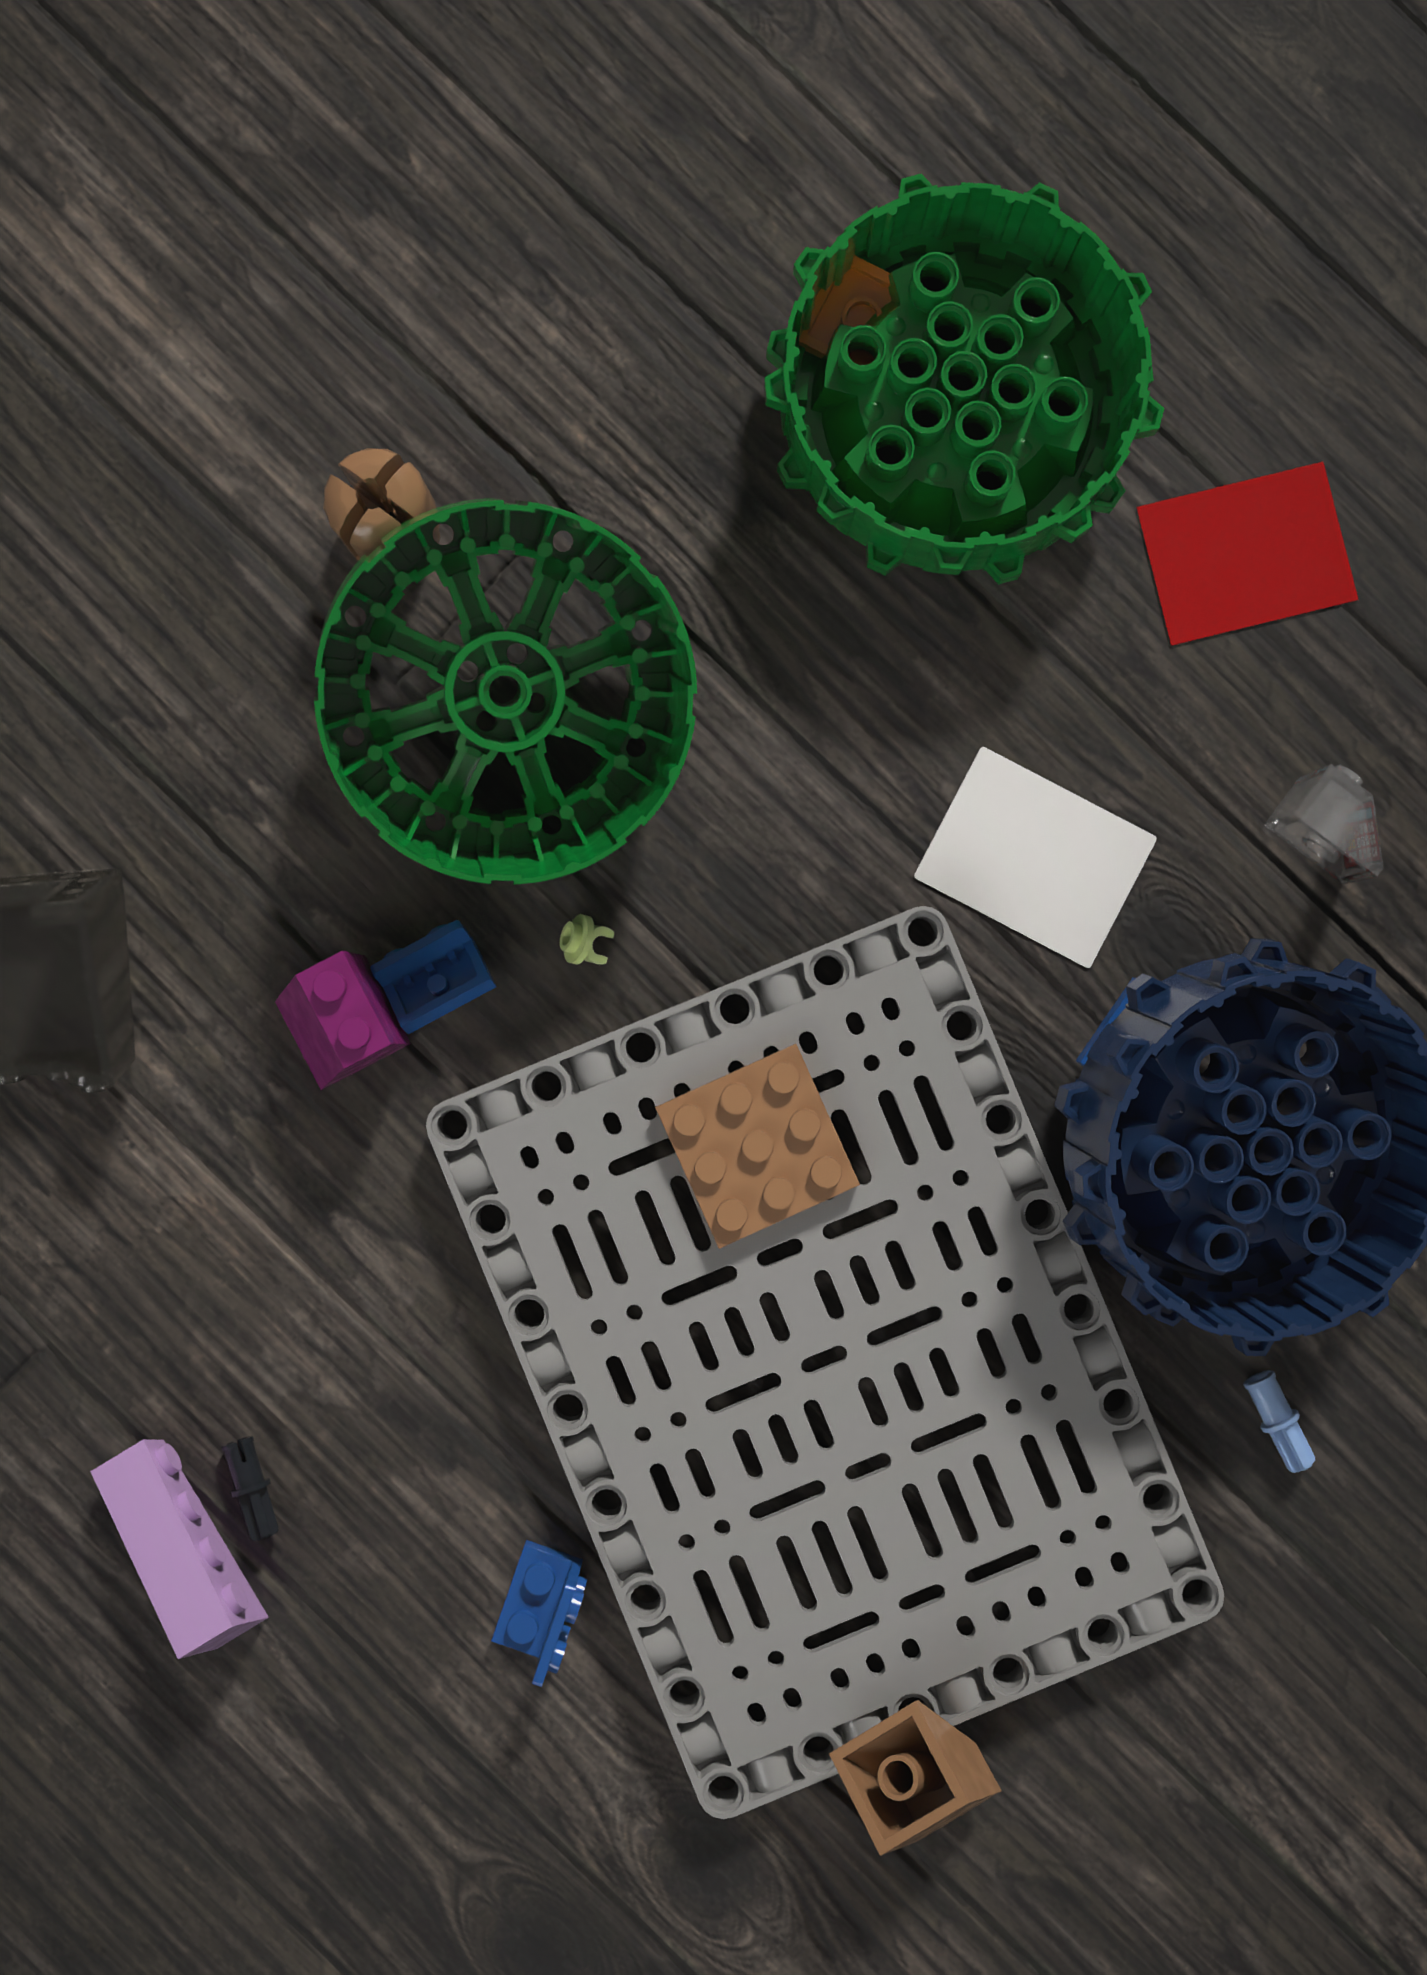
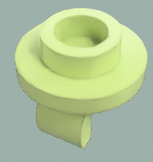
(578, 939)

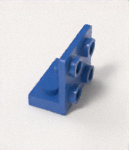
(539, 1600)

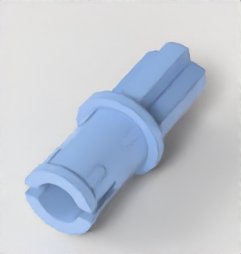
(1280, 1421)

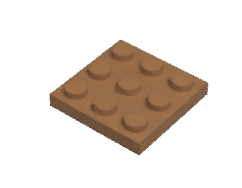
(757, 1145)

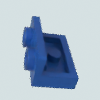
(433, 975)

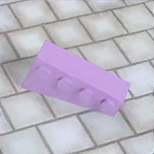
(176, 1549)

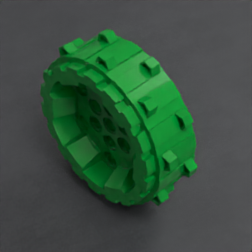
(1086, 349)

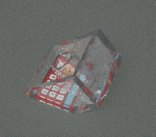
(1331, 823)

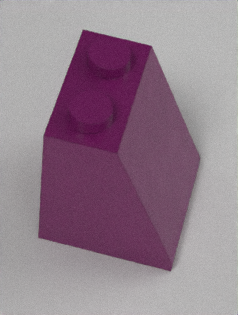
(340, 1017)

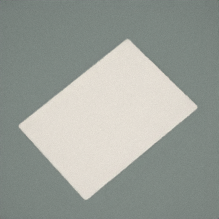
(1035, 857)

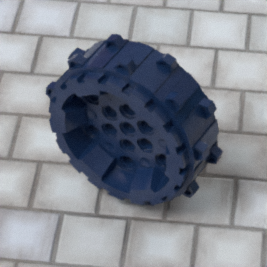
(1352, 1192)

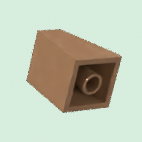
(912, 1776)

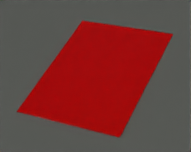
(1247, 553)

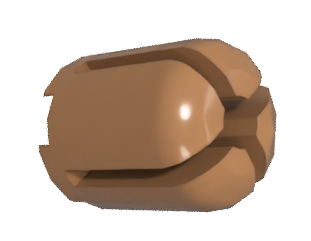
(380, 487)

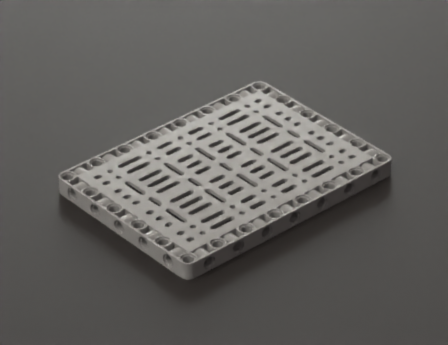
(600, 1445)

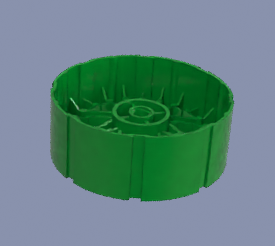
(592, 813)

